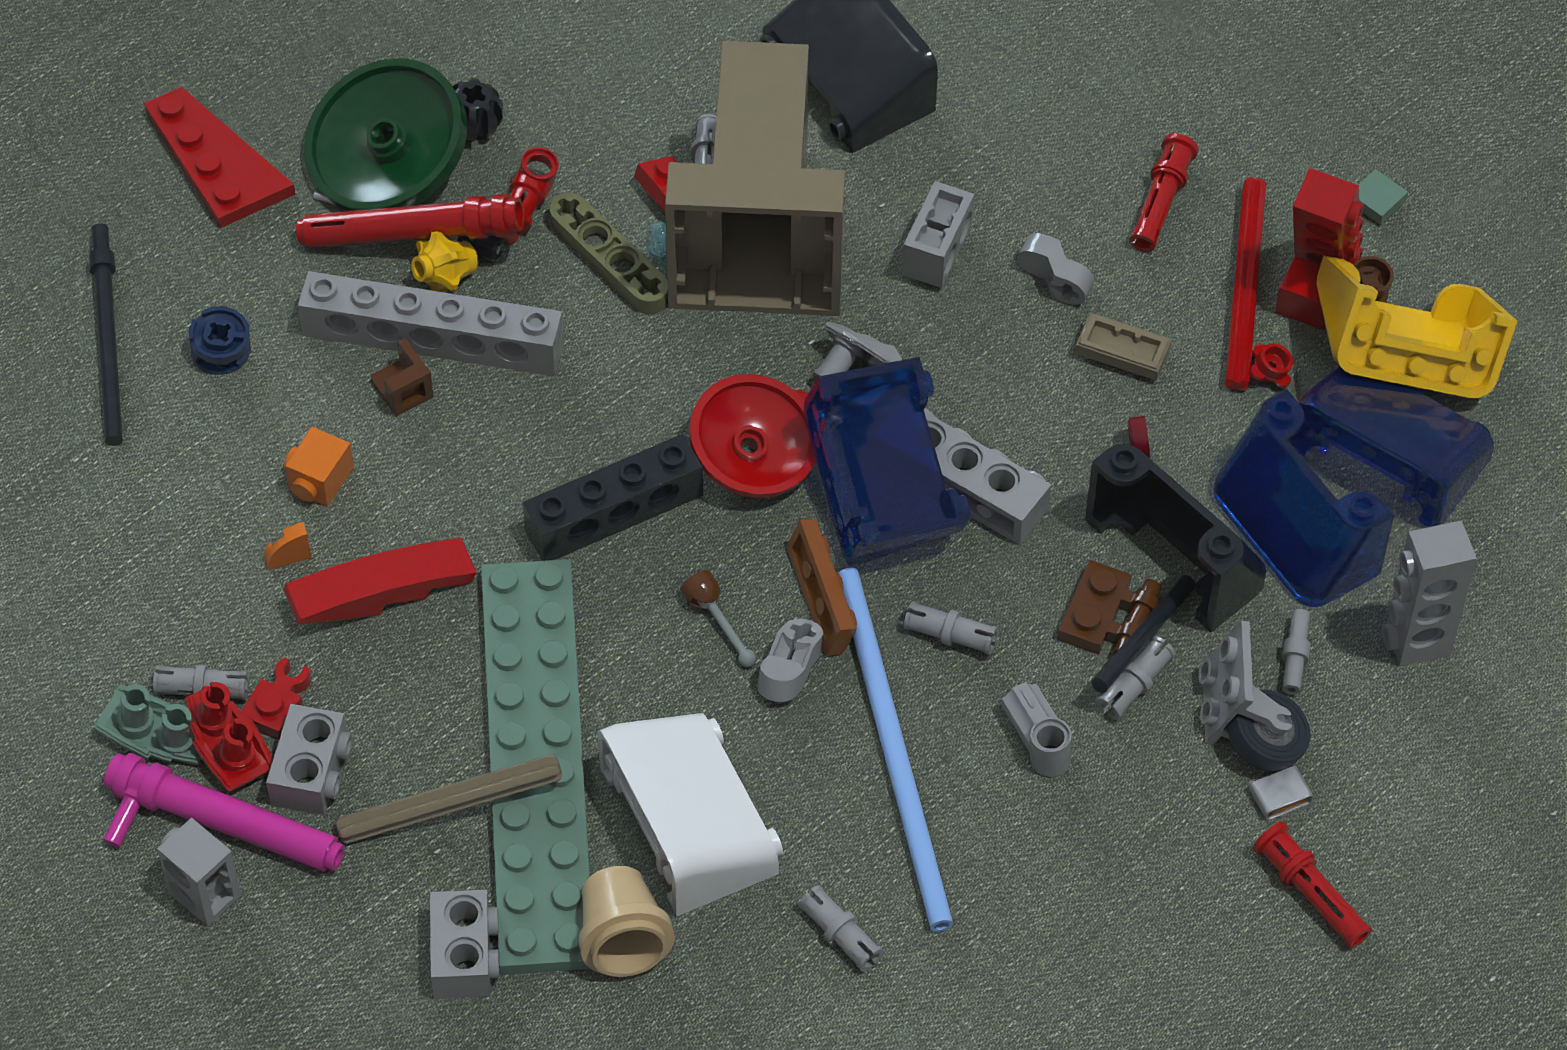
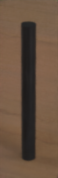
(1143, 634)

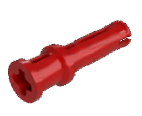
(1168, 177)
(1302, 864)

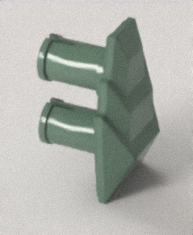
(148, 725)

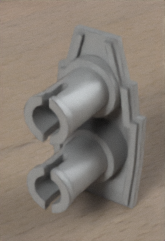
(851, 347)

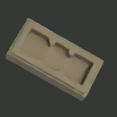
(1123, 346)

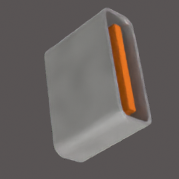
(1281, 792)

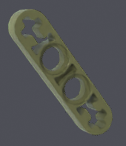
(604, 255)

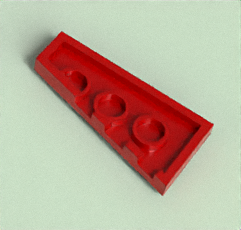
(216, 161)

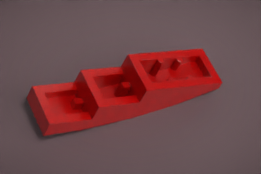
(379, 579)

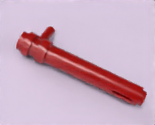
(473, 217)

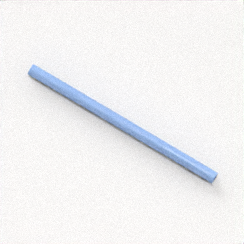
(896, 756)

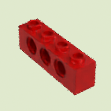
(1327, 219)

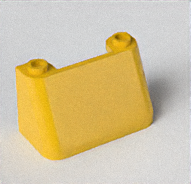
(1444, 350)

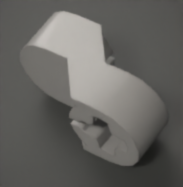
(1065, 278)
(790, 660)

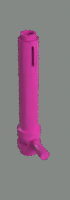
(159, 788)

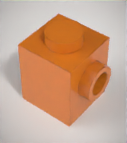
(318, 466)

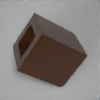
(405, 381)

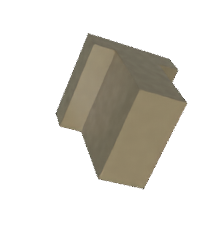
(756, 221)

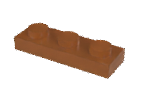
(821, 586)

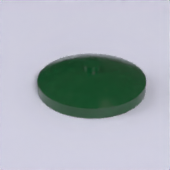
(385, 136)

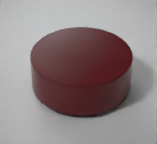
(1138, 434)

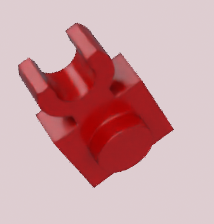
(271, 701)

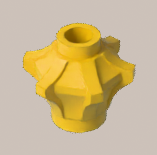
(443, 262)

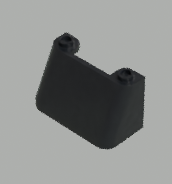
(862, 63)
(1135, 491)

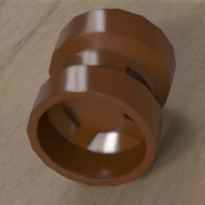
(1376, 273)

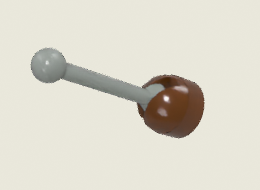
(702, 593)

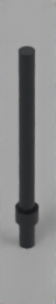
(102, 267)

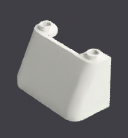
(689, 807)

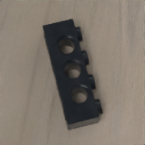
(613, 498)

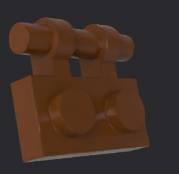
(1097, 603)

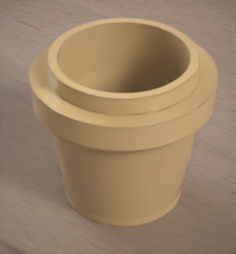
(622, 924)

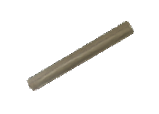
(449, 798)

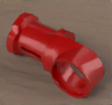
(535, 185)

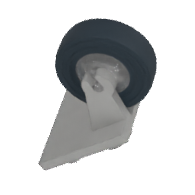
(1261, 724)

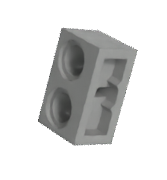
(938, 234)
(300, 758)
(199, 871)
(456, 944)

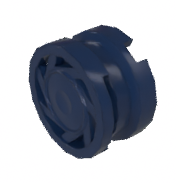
(221, 339)

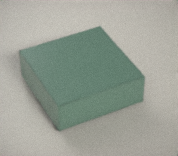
(1380, 196)

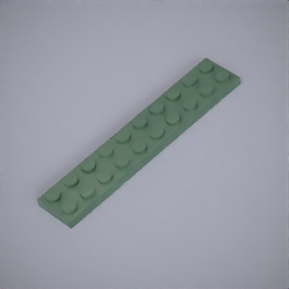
(530, 715)

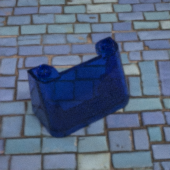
(1399, 435)
(880, 460)
(1292, 518)

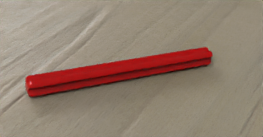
(1245, 284)

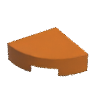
(288, 549)

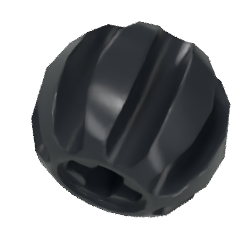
(482, 108)

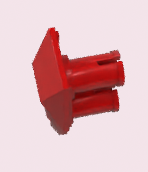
(227, 738)

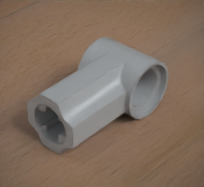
(1039, 728)

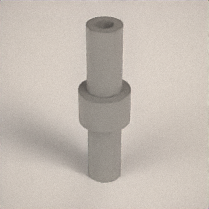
(1296, 651)

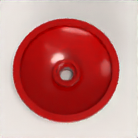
(758, 414)

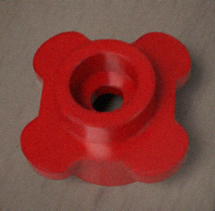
(1272, 364)

